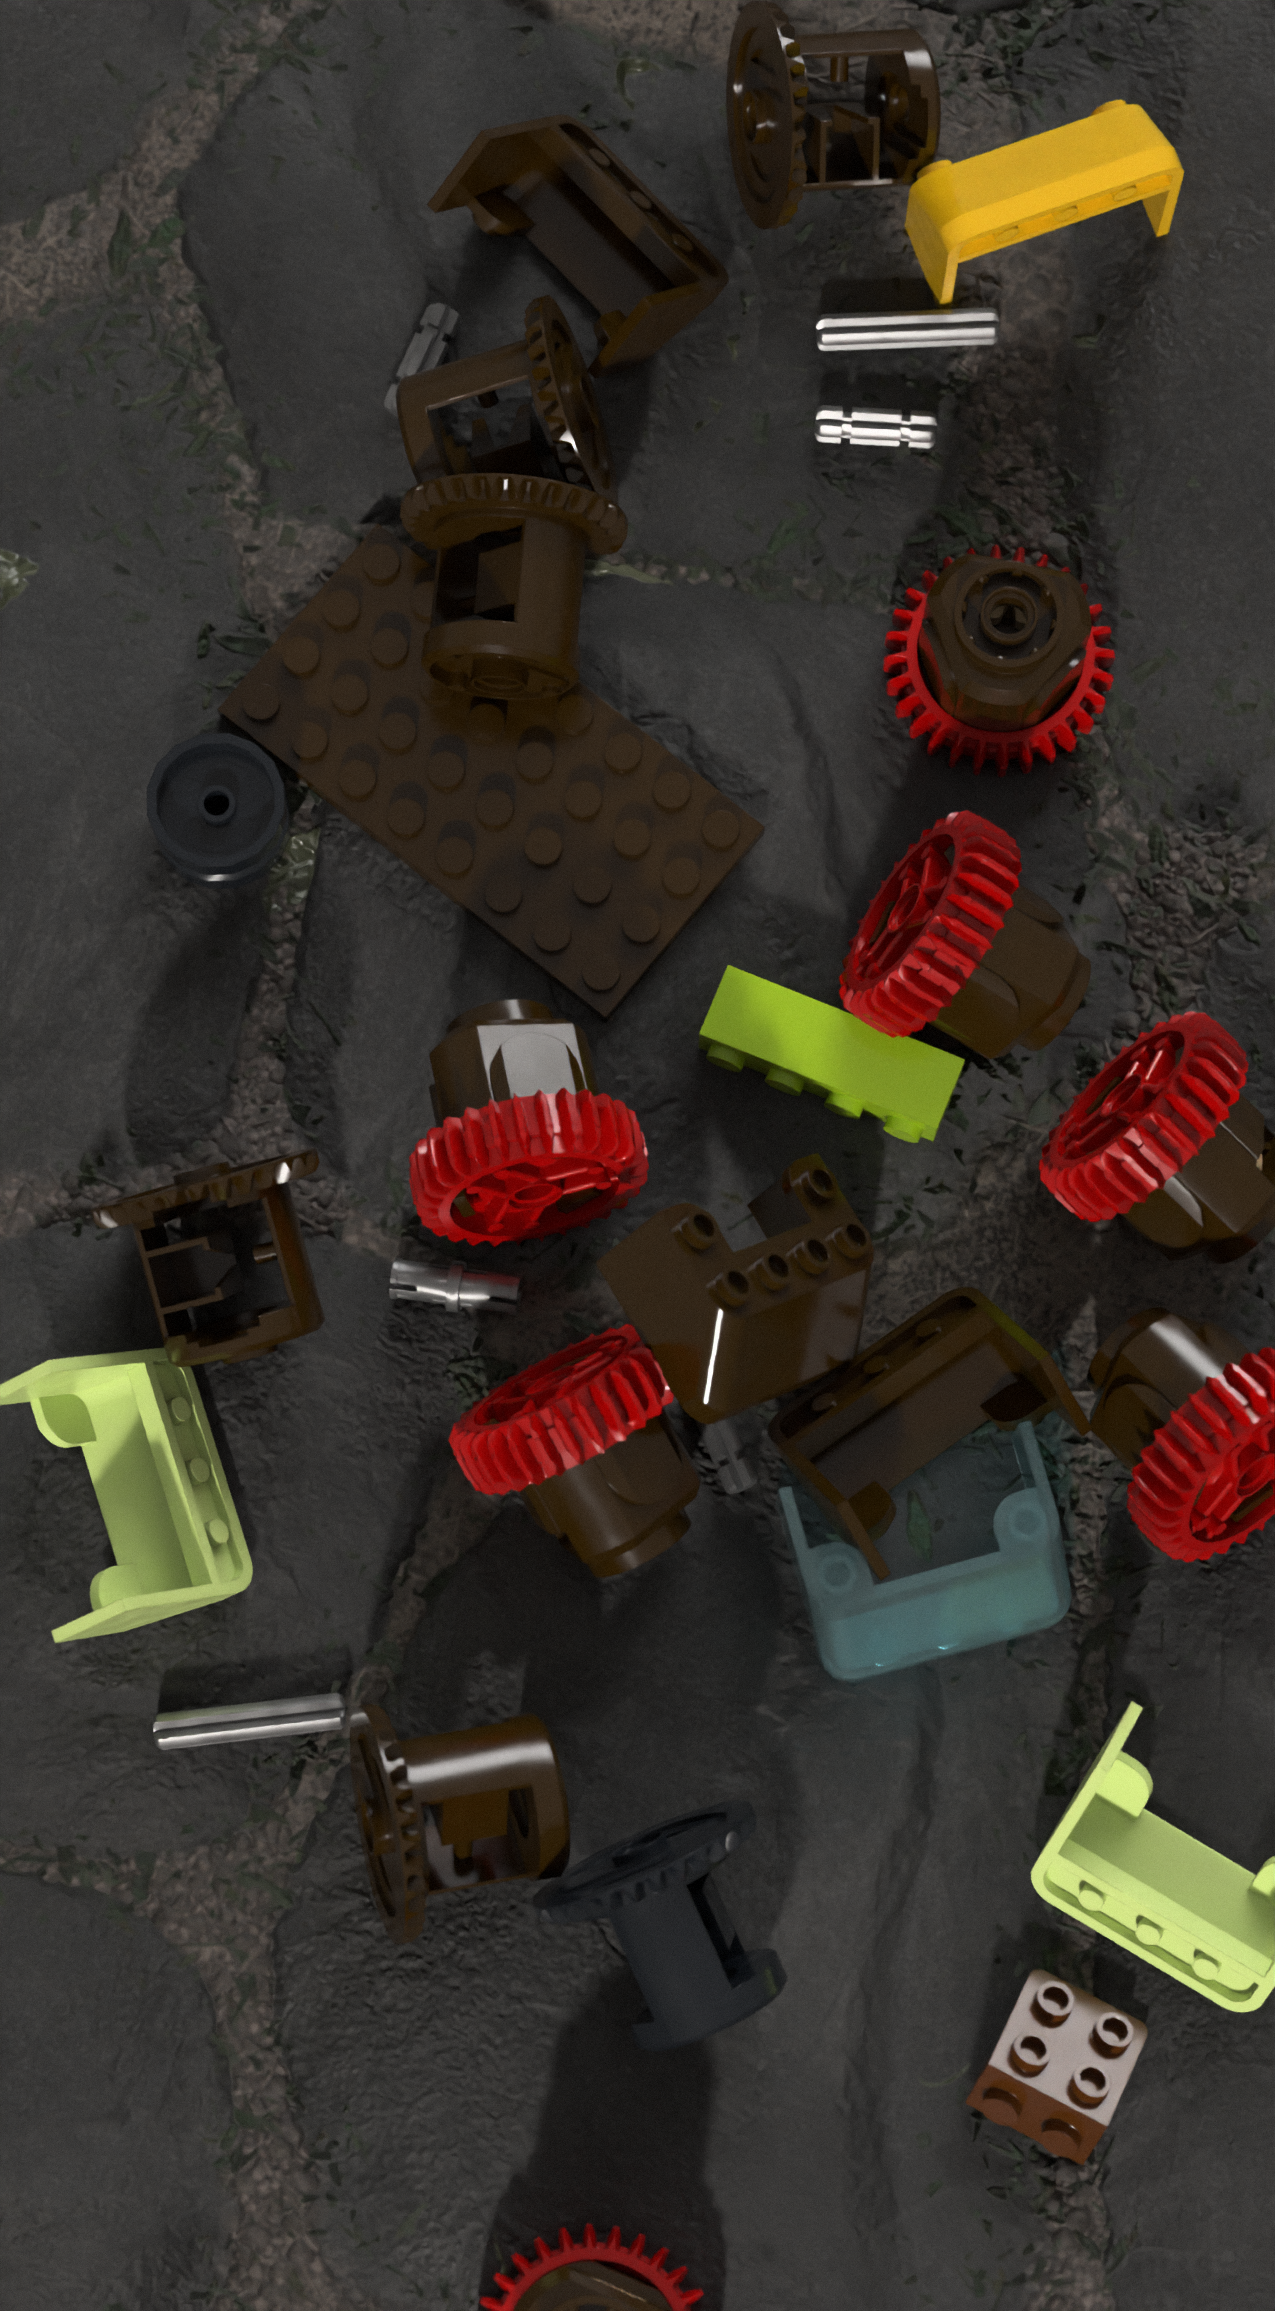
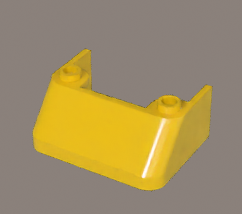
(1038, 188)

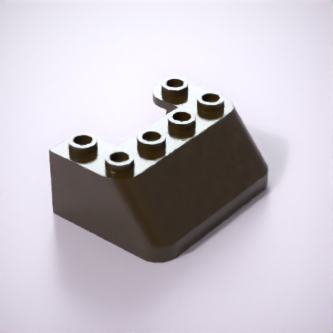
(754, 1318)

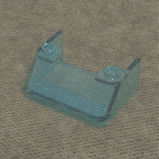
(941, 1611)

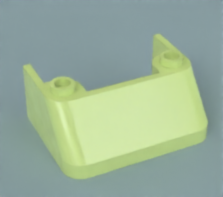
(153, 1481)
(1158, 1885)

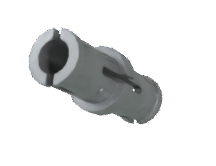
(456, 1286)

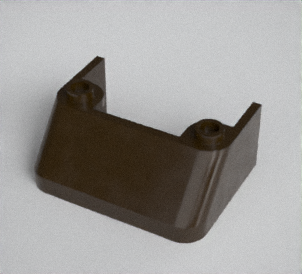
(593, 226)
(909, 1404)

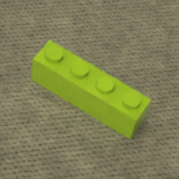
(829, 1055)

